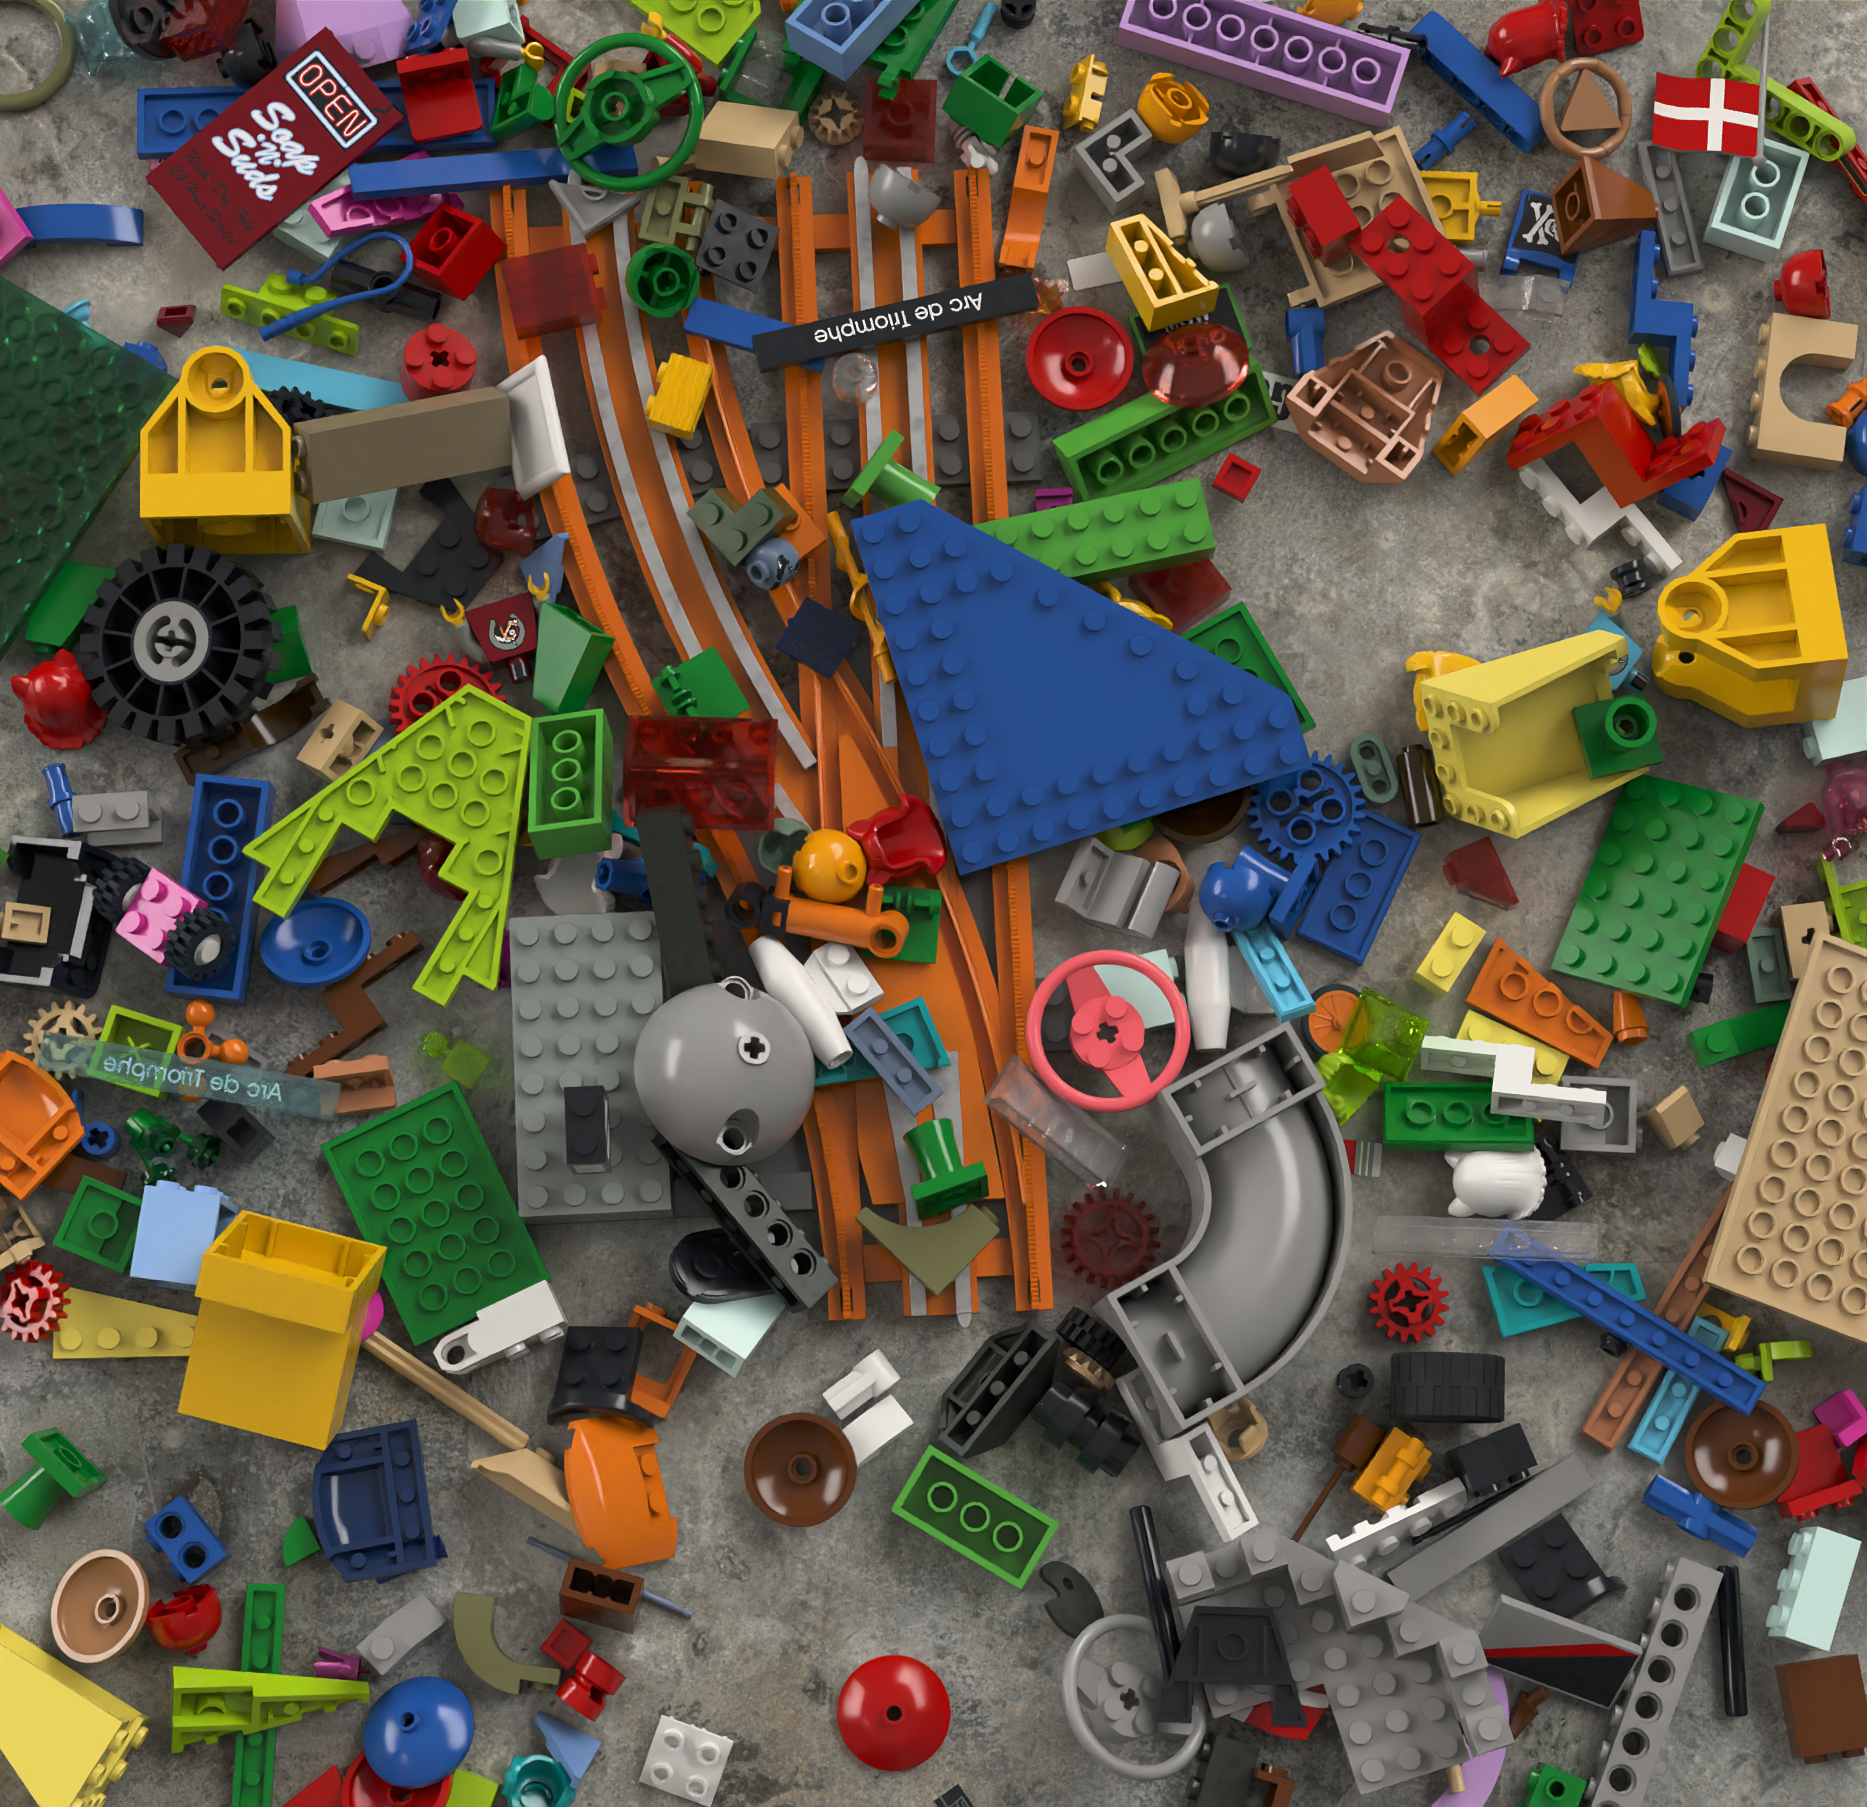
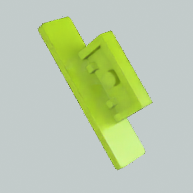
(281, 299)
(1846, 903)

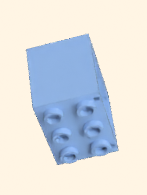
(176, 1231)

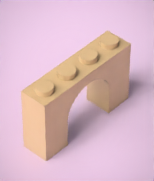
(1777, 432)

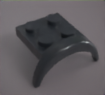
(599, 1374)
(1558, 1570)

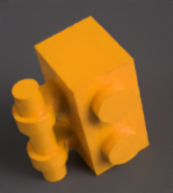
(1392, 1471)

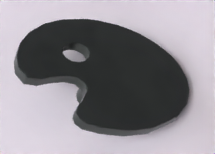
(1074, 1607)

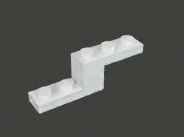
(1598, 516)
(1512, 1080)
(1192, 1453)

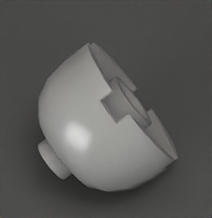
(900, 198)
(1218, 239)

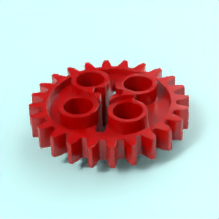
(412, 688)

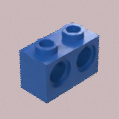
(194, 1533)

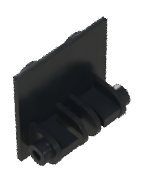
(735, 246)
(1564, 1184)

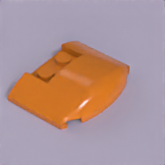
(35, 1124)
(618, 1492)

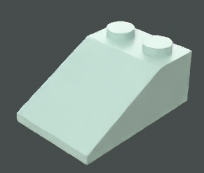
(304, 233)

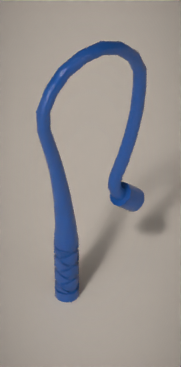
(299, 279)

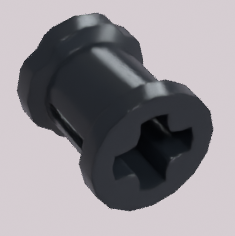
(1365, 1377)

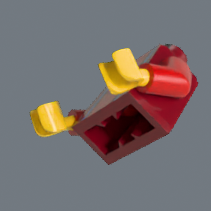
(680, 106)

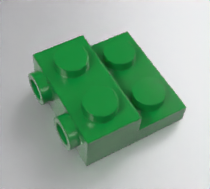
(101, 1225)

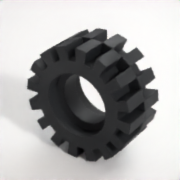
(1091, 1338)

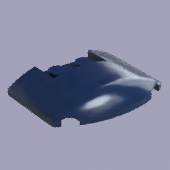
(374, 1503)

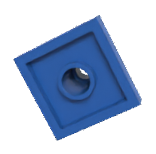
(1291, 889)

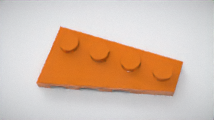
(1529, 1003)

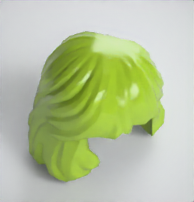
(1346, 1084)

